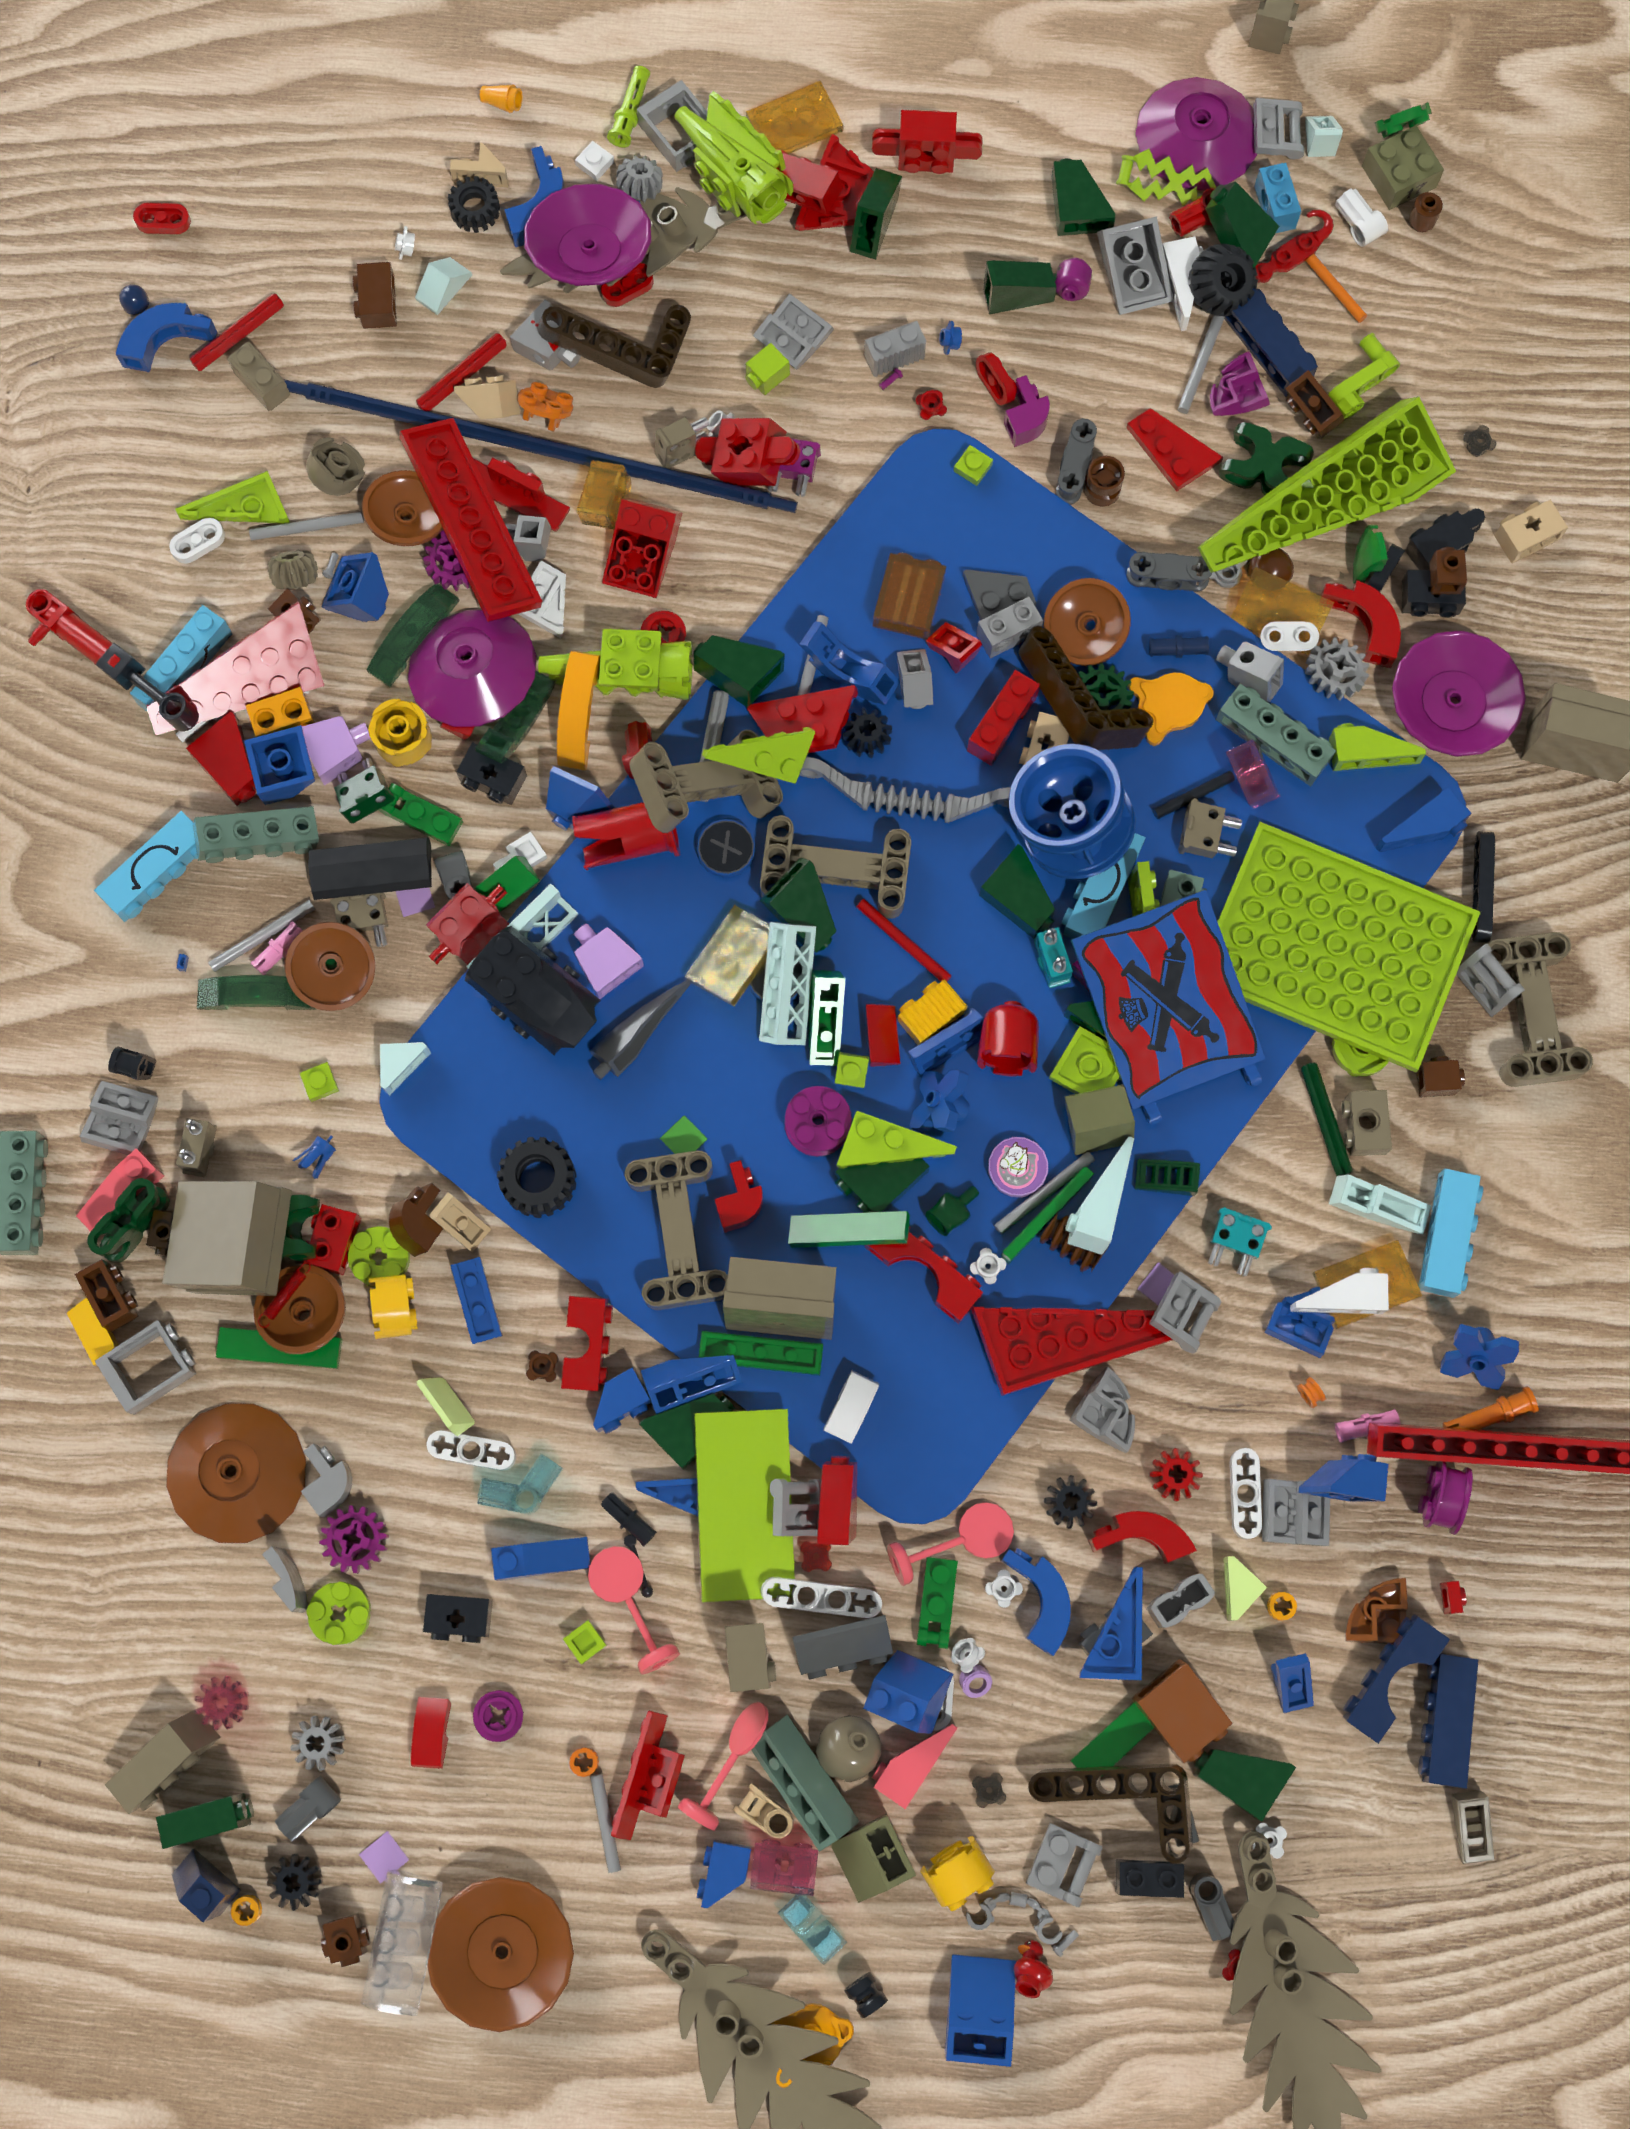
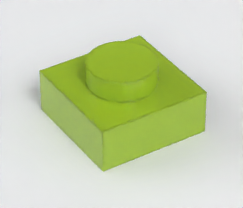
(973, 465)
(852, 1070)
(319, 1082)
(585, 1642)

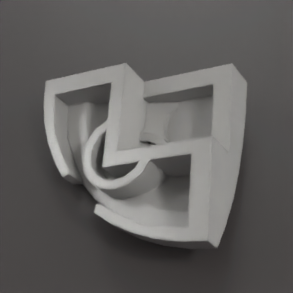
(1105, 1412)

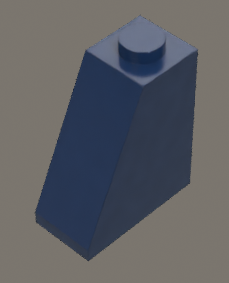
(203, 1887)

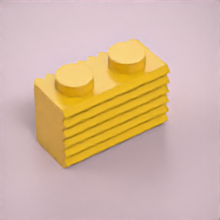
(931, 1012)

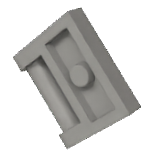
(1270, 127)
(1483, 984)
(1177, 1308)
(795, 1518)
(1053, 1862)

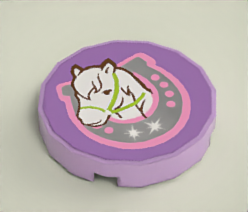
(1018, 1167)

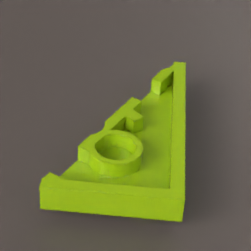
(244, 502)
(773, 756)
(880, 1141)

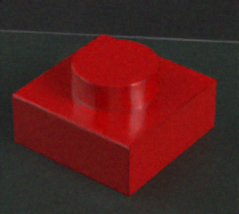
(1453, 1597)

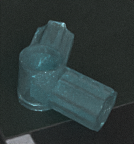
(506, 1495)

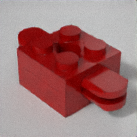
(927, 142)
(748, 451)

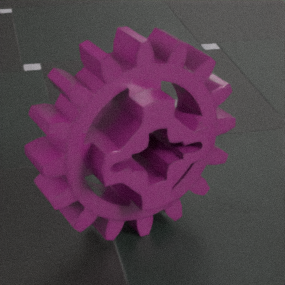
(452, 571)
(350, 1554)

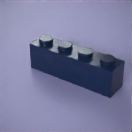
(1271, 341)
(1449, 1721)

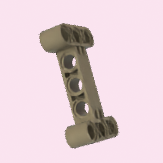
(669, 788)
(841, 866)
(1537, 1012)
(677, 1228)

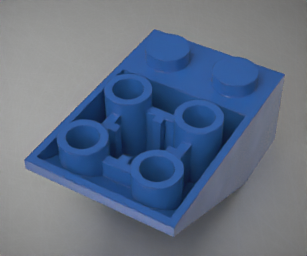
(980, 2010)

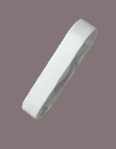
(451, 1439)
(1256, 1516)

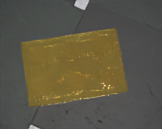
(797, 118)
(1275, 599)
(731, 956)
(1389, 1260)

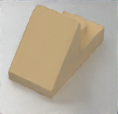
(486, 167)
(459, 1222)

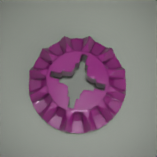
(483, 1713)

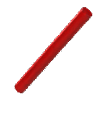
(902, 940)

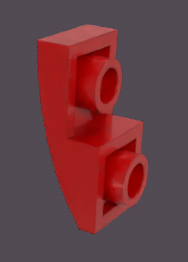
(429, 1732)

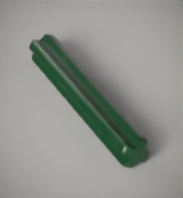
(1326, 1119)

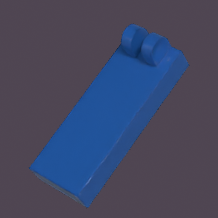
(947, 1042)
(476, 1300)

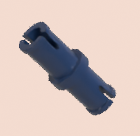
(1179, 646)

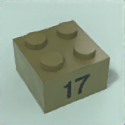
(1402, 167)

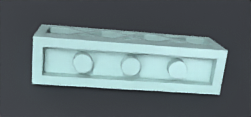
(536, 911)
(781, 984)

